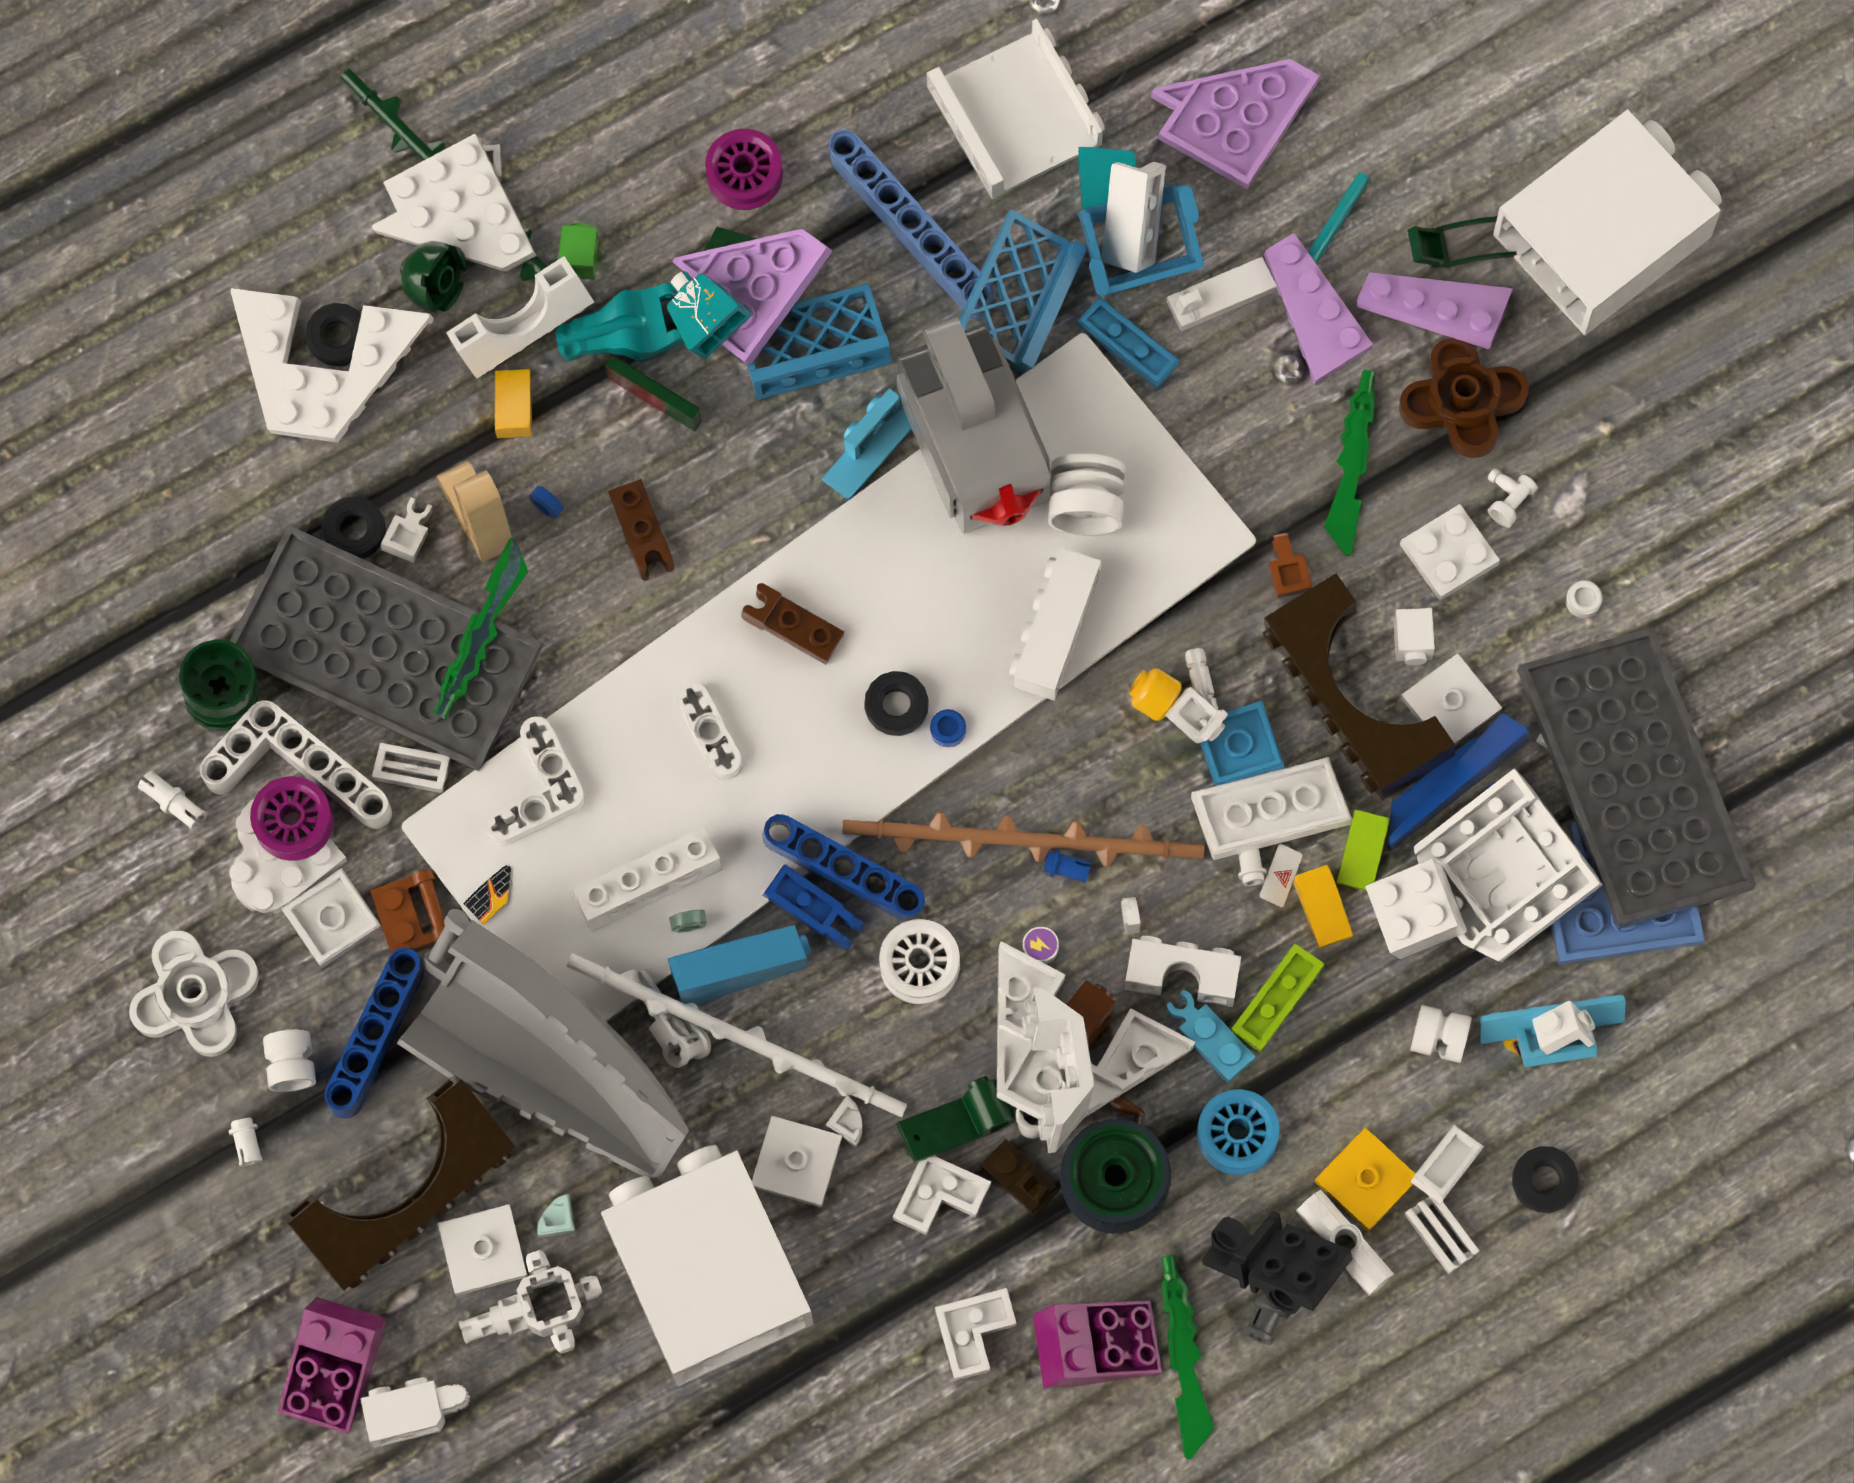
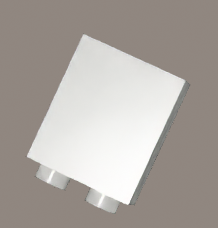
(1608, 220)
(705, 1264)

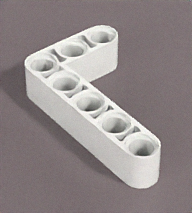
(300, 758)

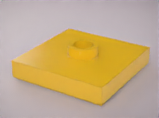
(1366, 1179)

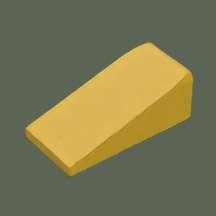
(513, 403)
(1323, 906)

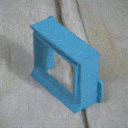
(1186, 214)

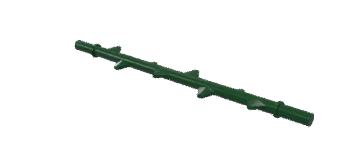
(405, 138)

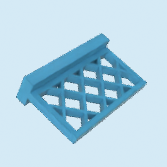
(1049, 297)
(826, 363)

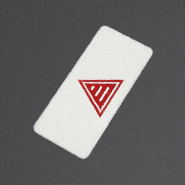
(1281, 875)

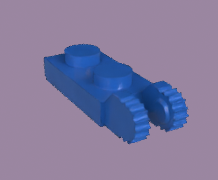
(811, 905)

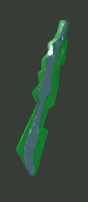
(480, 630)

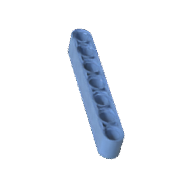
(906, 210)

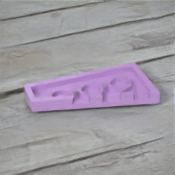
(1445, 307)

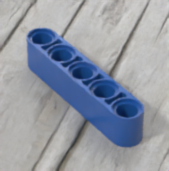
(832, 852)
(374, 1050)

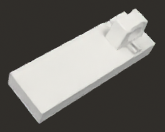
(1221, 294)

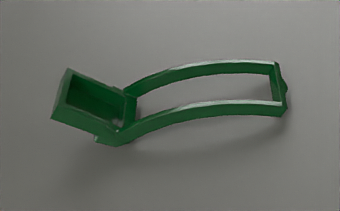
(1430, 248)

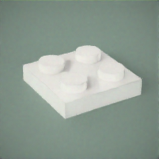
(1449, 552)

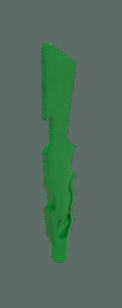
(1345, 510)
(1183, 1354)

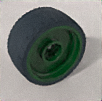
(1121, 1148)

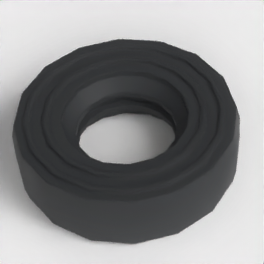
(320, 321)
(360, 508)
(892, 682)
(1560, 1163)

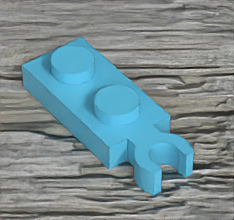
(1212, 1038)

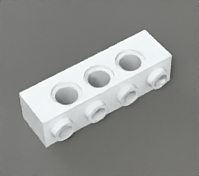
(647, 879)

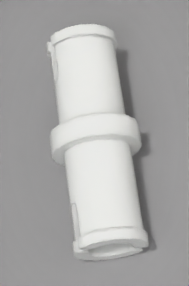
(172, 800)

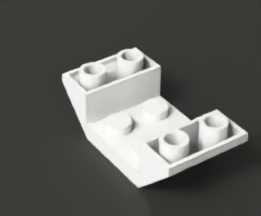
(1057, 1026)

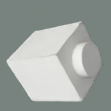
(1414, 635)

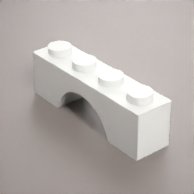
(488, 342)

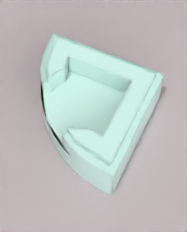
(557, 1218)

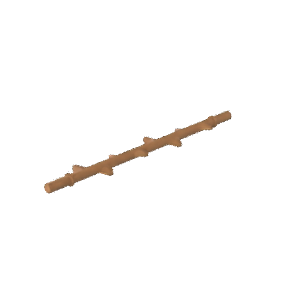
(1039, 843)

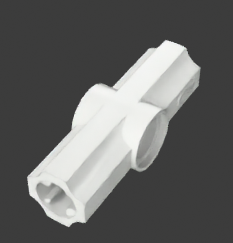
(1330, 1223)

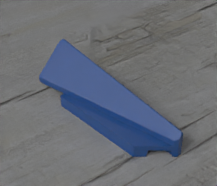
(1453, 778)

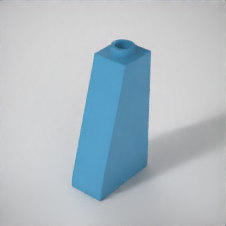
(738, 964)

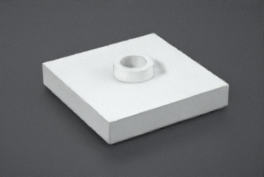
(1454, 698)
(796, 1161)
(482, 1250)

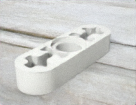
(706, 704)

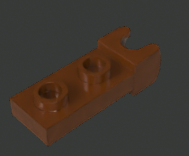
(640, 527)
(793, 624)

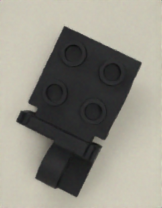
(1284, 1262)

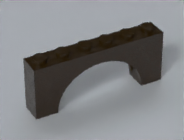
(1385, 752)
(466, 1149)

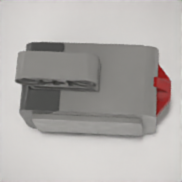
(973, 426)

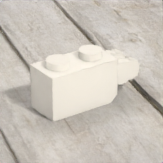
(410, 1410)

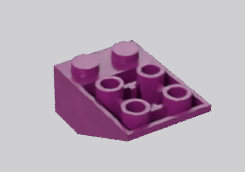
(1096, 1343)
(331, 1364)

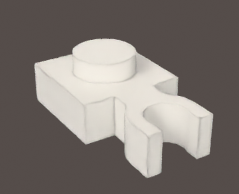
(407, 535)

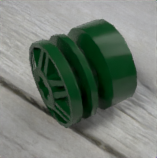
(208, 670)

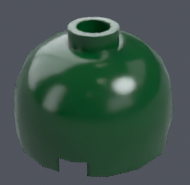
(432, 275)

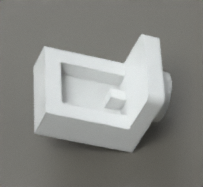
(1196, 717)
(1563, 1027)

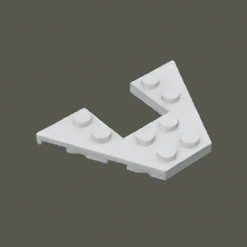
(314, 399)
(1028, 1075)

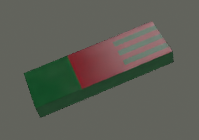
(653, 393)

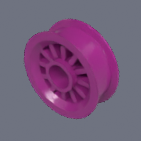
(756, 195)
(269, 796)

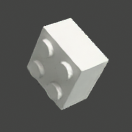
(1416, 909)

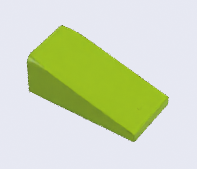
(1363, 850)

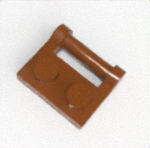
(399, 915)

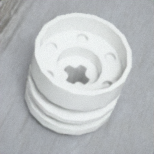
(1086, 494)

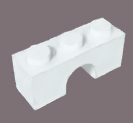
(1153, 961)

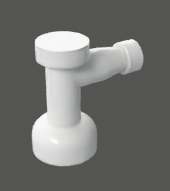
(1504, 512)

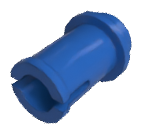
(1066, 866)

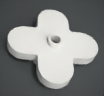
(181, 970)

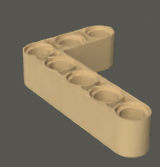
(477, 508)

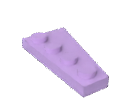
(1321, 321)

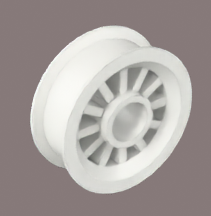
(946, 944)

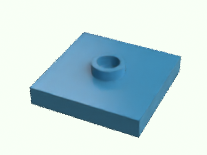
(1243, 747)

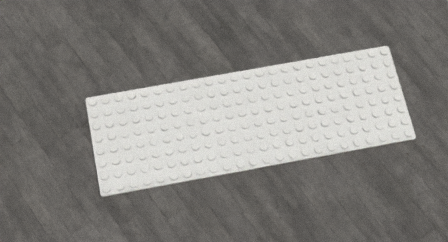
(909, 602)

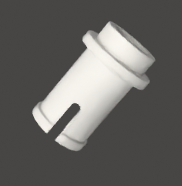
(1251, 868)
(246, 1141)

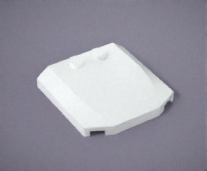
(1508, 867)

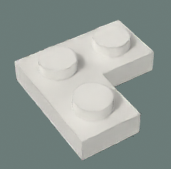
(938, 1183)
(964, 1324)

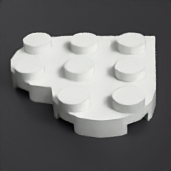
(269, 882)

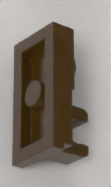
(1019, 1177)

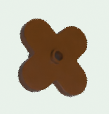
(1463, 397)

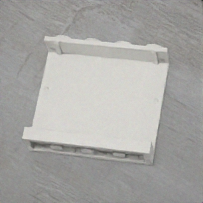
(1017, 111)

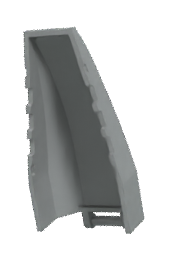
(540, 1049)

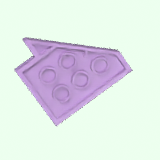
(1235, 116)
(764, 277)

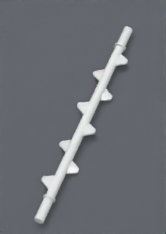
(752, 1039)

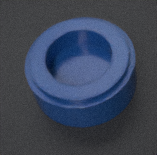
(546, 502)
(948, 728)

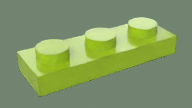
(1277, 998)

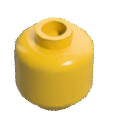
(1154, 693)

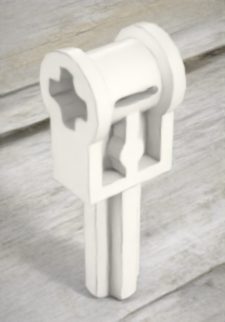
(676, 1034)

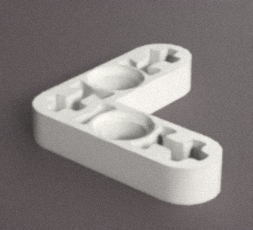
(547, 796)

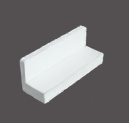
(1133, 216)

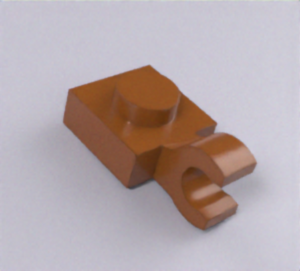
(1288, 572)

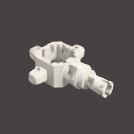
(517, 1313)

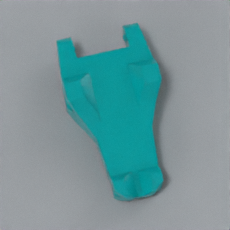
(625, 326)

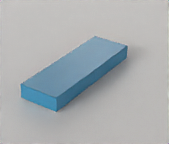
(1128, 343)

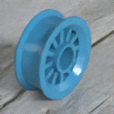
(1257, 1106)

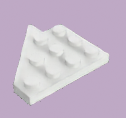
(458, 203)

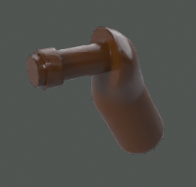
(1124, 1106)

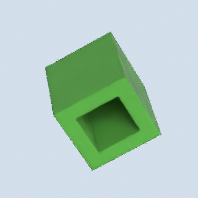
(580, 247)

